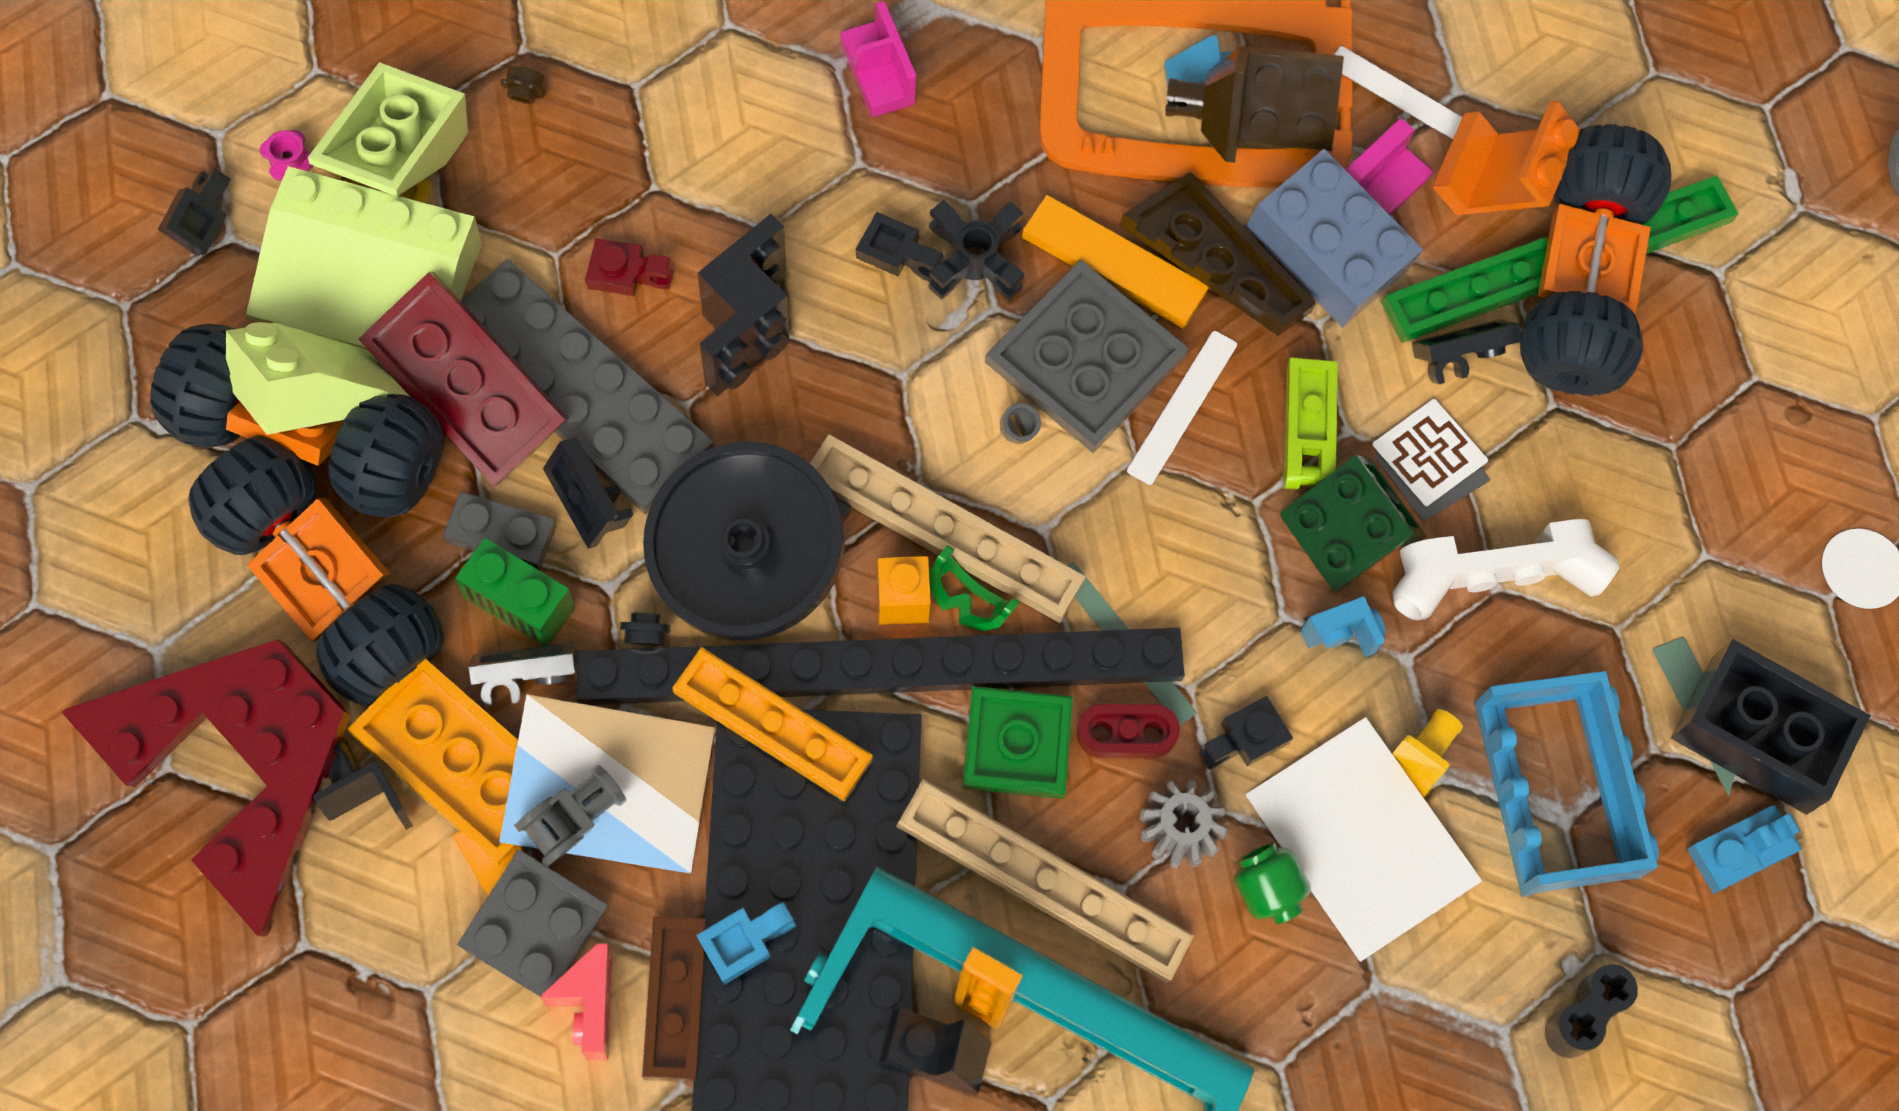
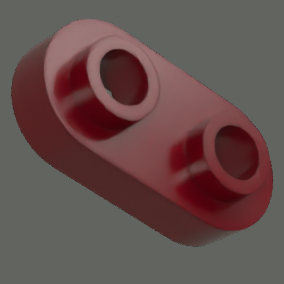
(1126, 730)

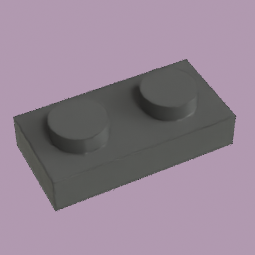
(511, 528)

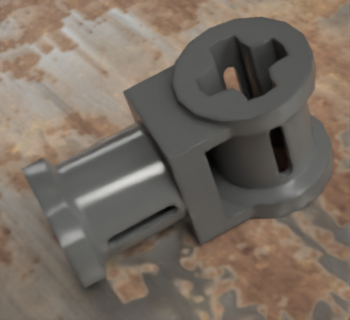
(567, 816)

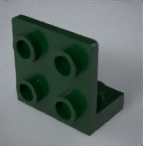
(1350, 522)

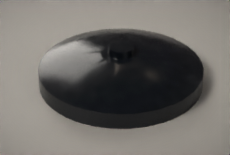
(744, 540)

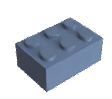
(1333, 237)

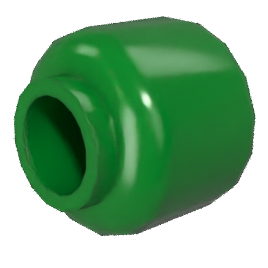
(1272, 883)

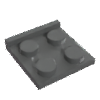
(532, 924)

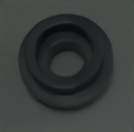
(645, 629)

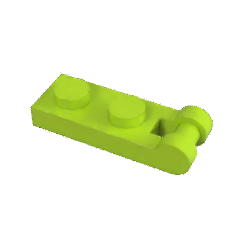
(1310, 421)

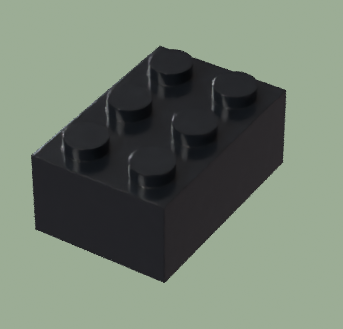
(1771, 727)

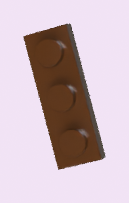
(674, 1000)

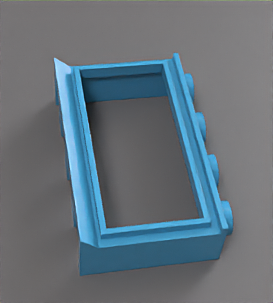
(1611, 761)

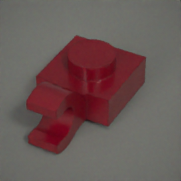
(621, 266)

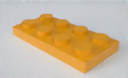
(445, 753)

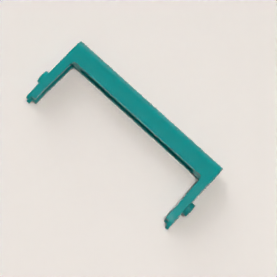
(1045, 989)

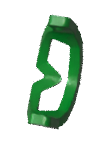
(946, 563)

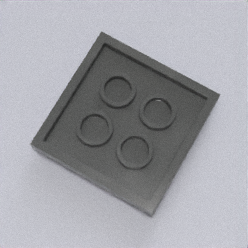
(1086, 356)

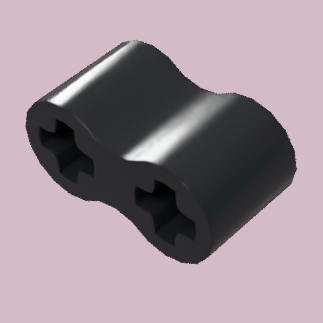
(1591, 1011)

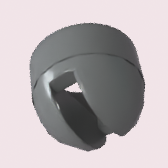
(1027, 421)

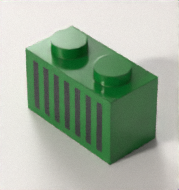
(515, 592)

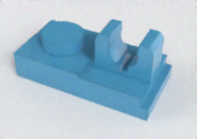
(1745, 848)

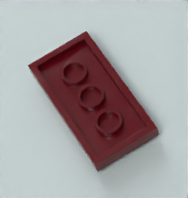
(463, 378)

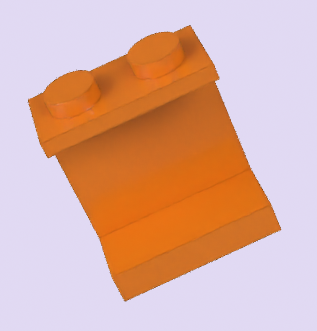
(1507, 169)

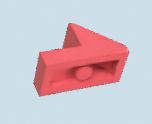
(587, 986)

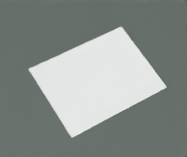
(1364, 838)

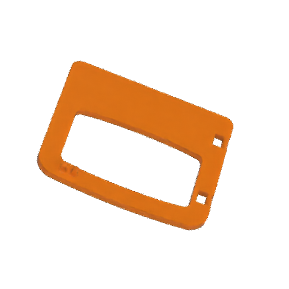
(1076, 149)

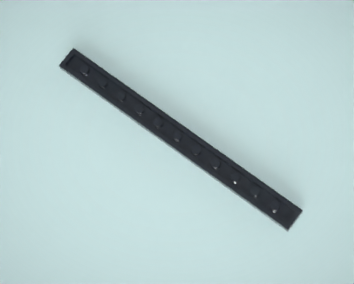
(895, 664)

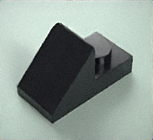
(936, 1050)

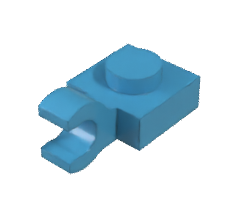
(737, 942)

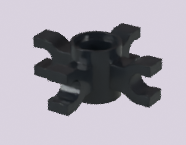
(980, 234)

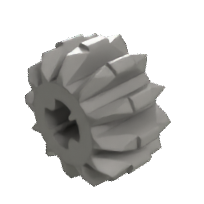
(1193, 840)

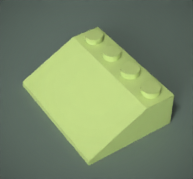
(350, 252)

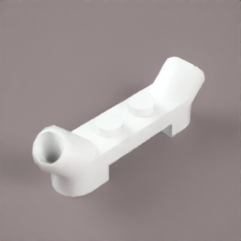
(1561, 550)

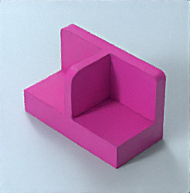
(880, 63)

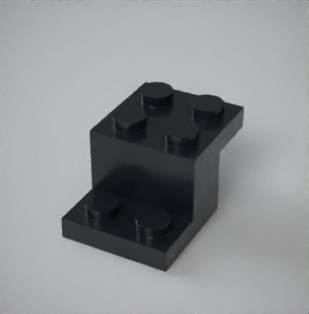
(744, 306)

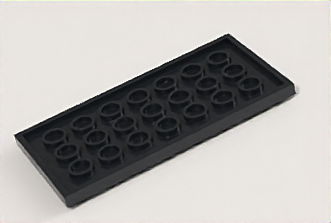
(800, 845)

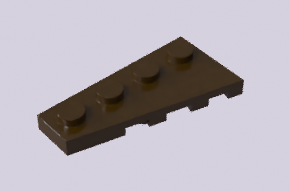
(1213, 247)

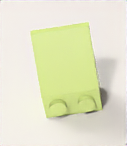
(394, 131)
(299, 377)

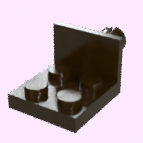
(1263, 100)

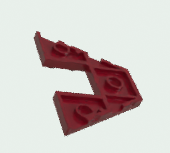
(274, 719)

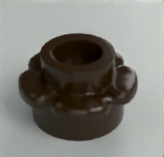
(523, 84)

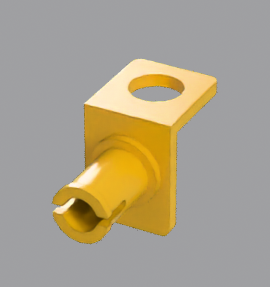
(1422, 756)

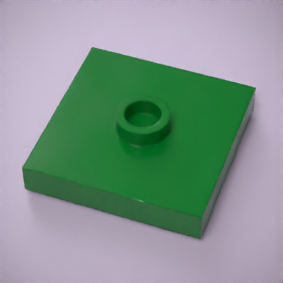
(1018, 742)

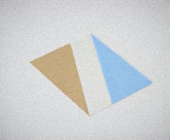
(652, 760)

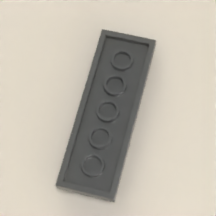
(610, 408)

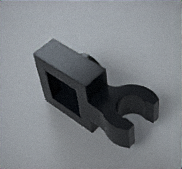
(193, 213)
(893, 245)
(1250, 733)

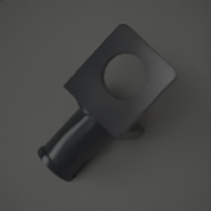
(355, 786)

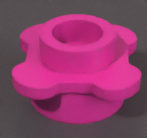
(281, 144)

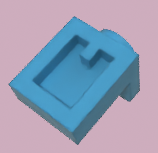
(1337, 624)

